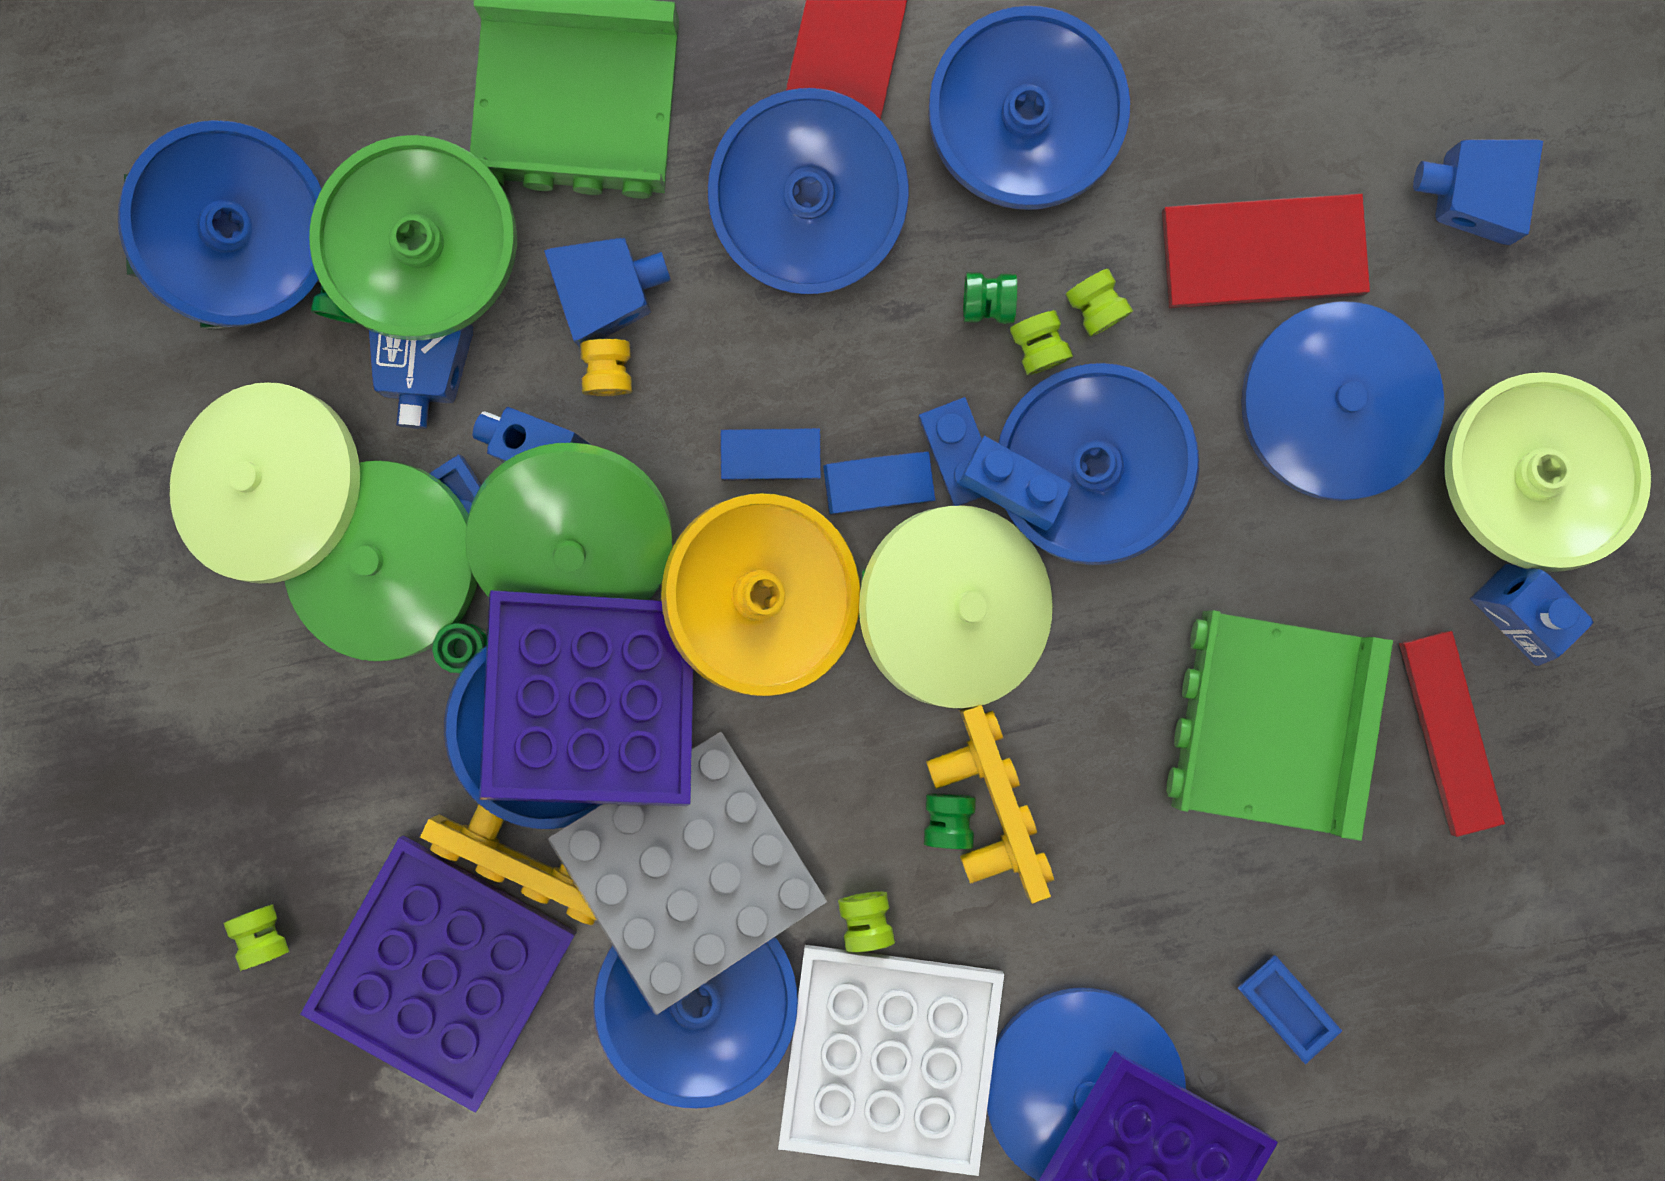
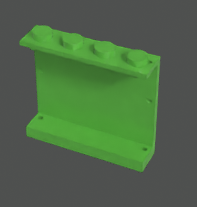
(576, 93)
(1280, 724)

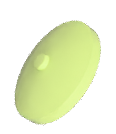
(1547, 472)
(264, 483)
(956, 606)

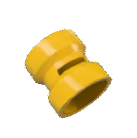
(606, 367)

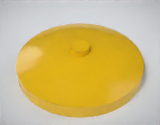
(760, 594)

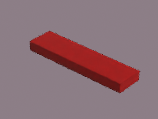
(1451, 733)

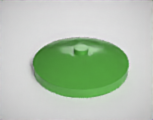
(413, 237)
(569, 525)
(393, 572)

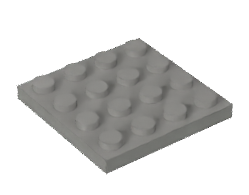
(688, 883)

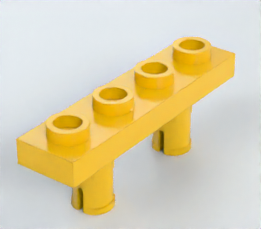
(1017, 823)
(497, 861)

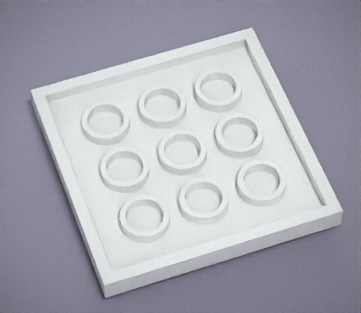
(891, 1060)

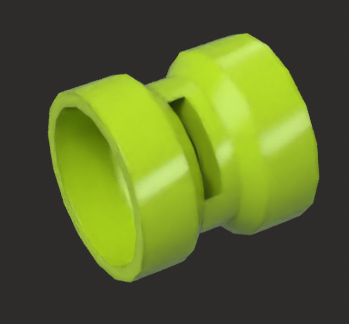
(1099, 302)
(1045, 353)
(866, 921)
(256, 949)

